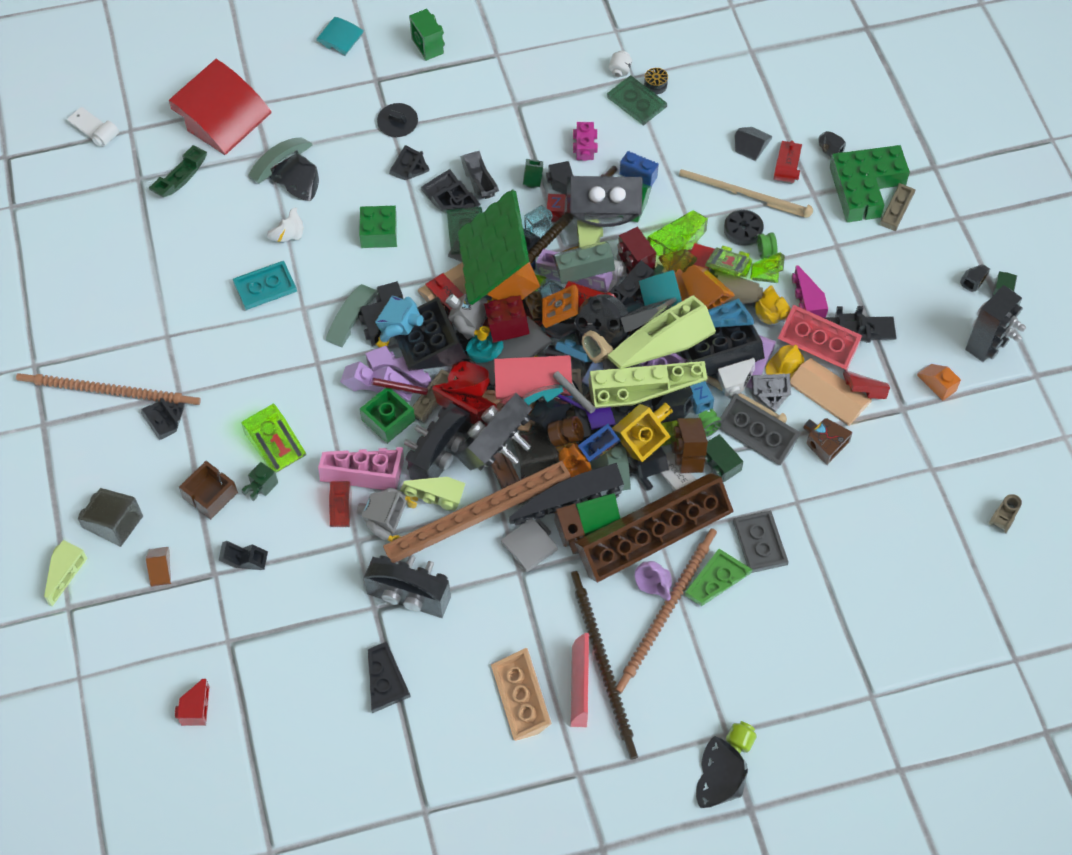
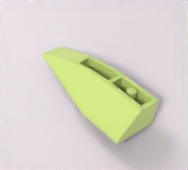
(666, 334)
(642, 383)

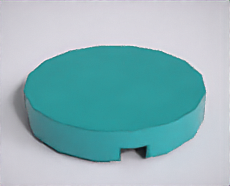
(484, 350)

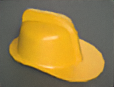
(785, 361)

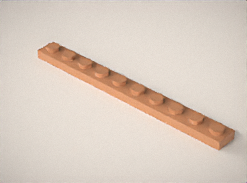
(476, 512)

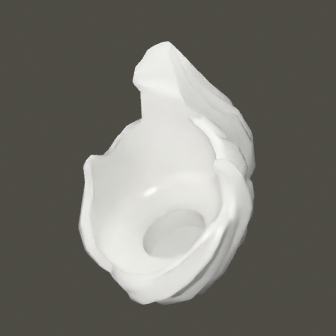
(288, 229)

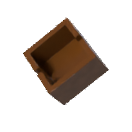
(689, 445)
(205, 490)

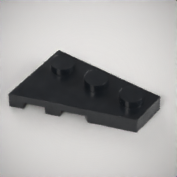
(386, 681)

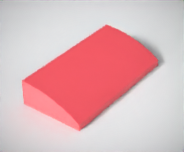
(820, 337)
(529, 373)
(579, 681)

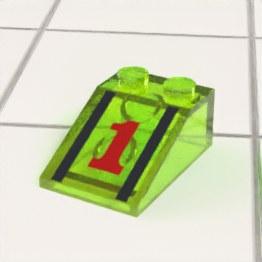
(729, 262)
(273, 438)

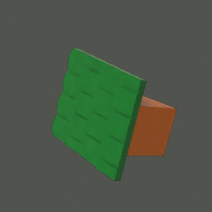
(496, 253)

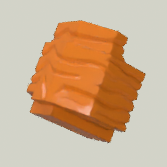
(574, 460)

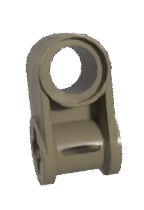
(1004, 515)

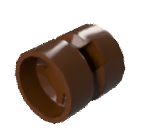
(565, 431)

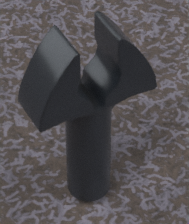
(633, 471)

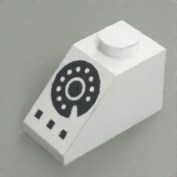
(736, 376)

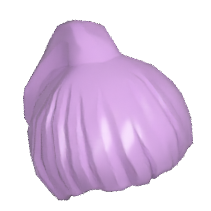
(653, 579)

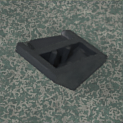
(751, 142)
(561, 329)

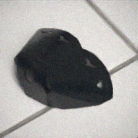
(299, 172)
(723, 777)

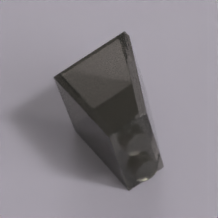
(538, 457)
(111, 515)

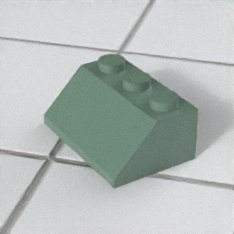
(584, 262)

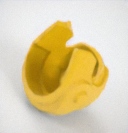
(771, 307)

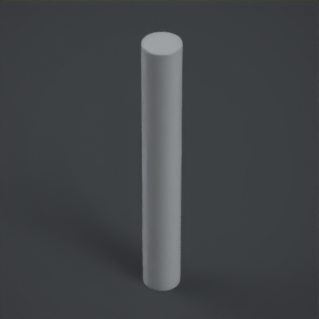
(574, 392)

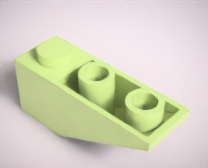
(440, 491)

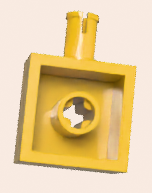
(642, 431)

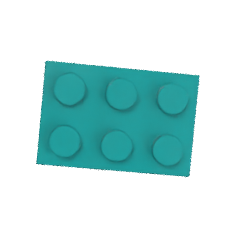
(264, 285)

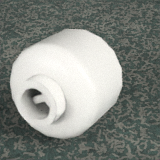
(620, 63)

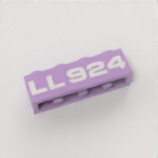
(547, 268)

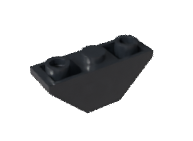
(679, 401)

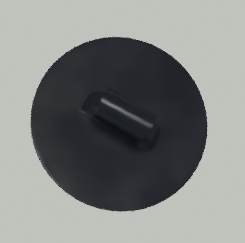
(397, 120)

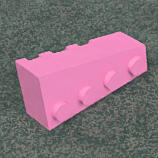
(363, 468)

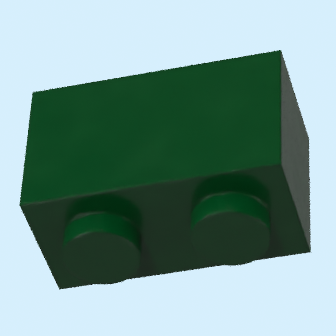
(722, 458)

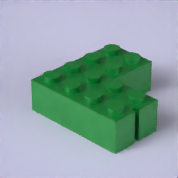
(861, 176)

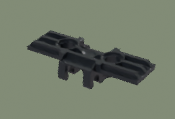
(883, 326)

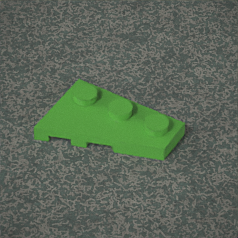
(716, 577)

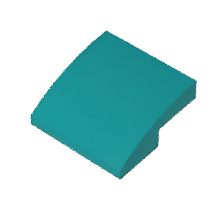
(340, 35)
(660, 288)
(547, 392)

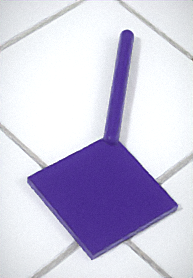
(598, 418)

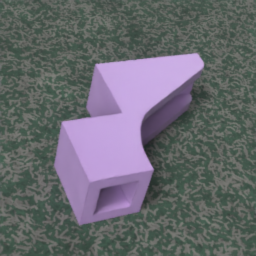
(382, 358)
(359, 377)

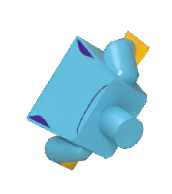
(397, 319)

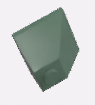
(615, 455)

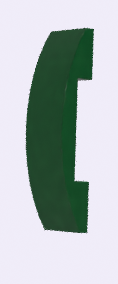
(180, 174)

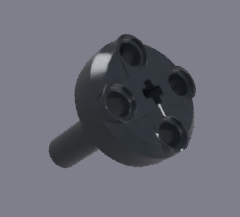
(603, 315)

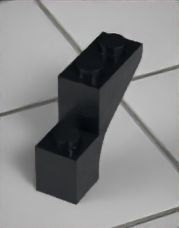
(481, 180)
(371, 312)

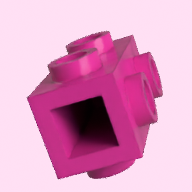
(584, 145)

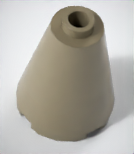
(743, 289)

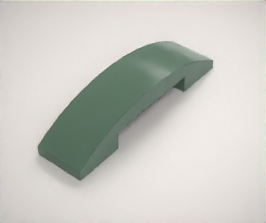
(261, 169)
(348, 314)

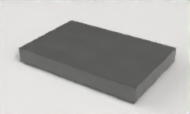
(760, 541)

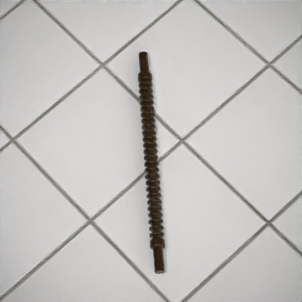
(557, 228)
(626, 734)

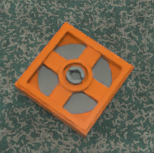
(560, 306)

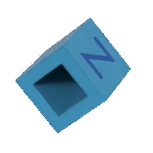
(702, 398)

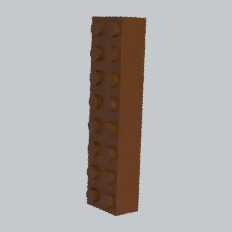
(654, 527)

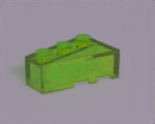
(679, 234)

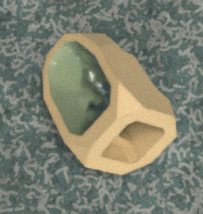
(596, 346)

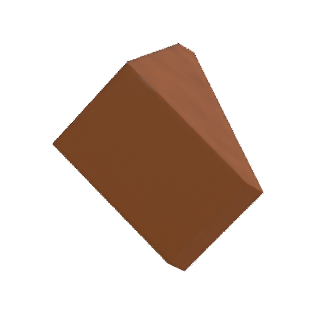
(159, 566)

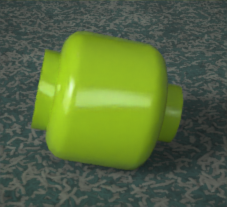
(741, 736)

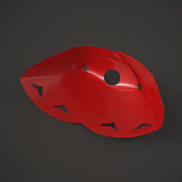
(471, 381)

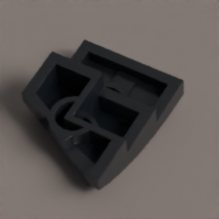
(449, 193)

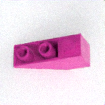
(809, 294)

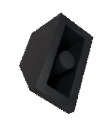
(557, 176)
(548, 412)

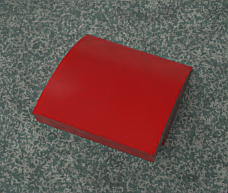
(219, 107)

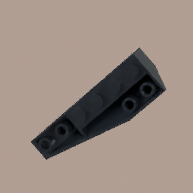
(574, 490)

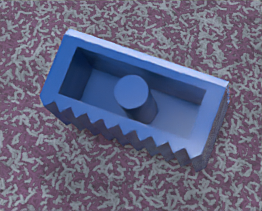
(637, 166)

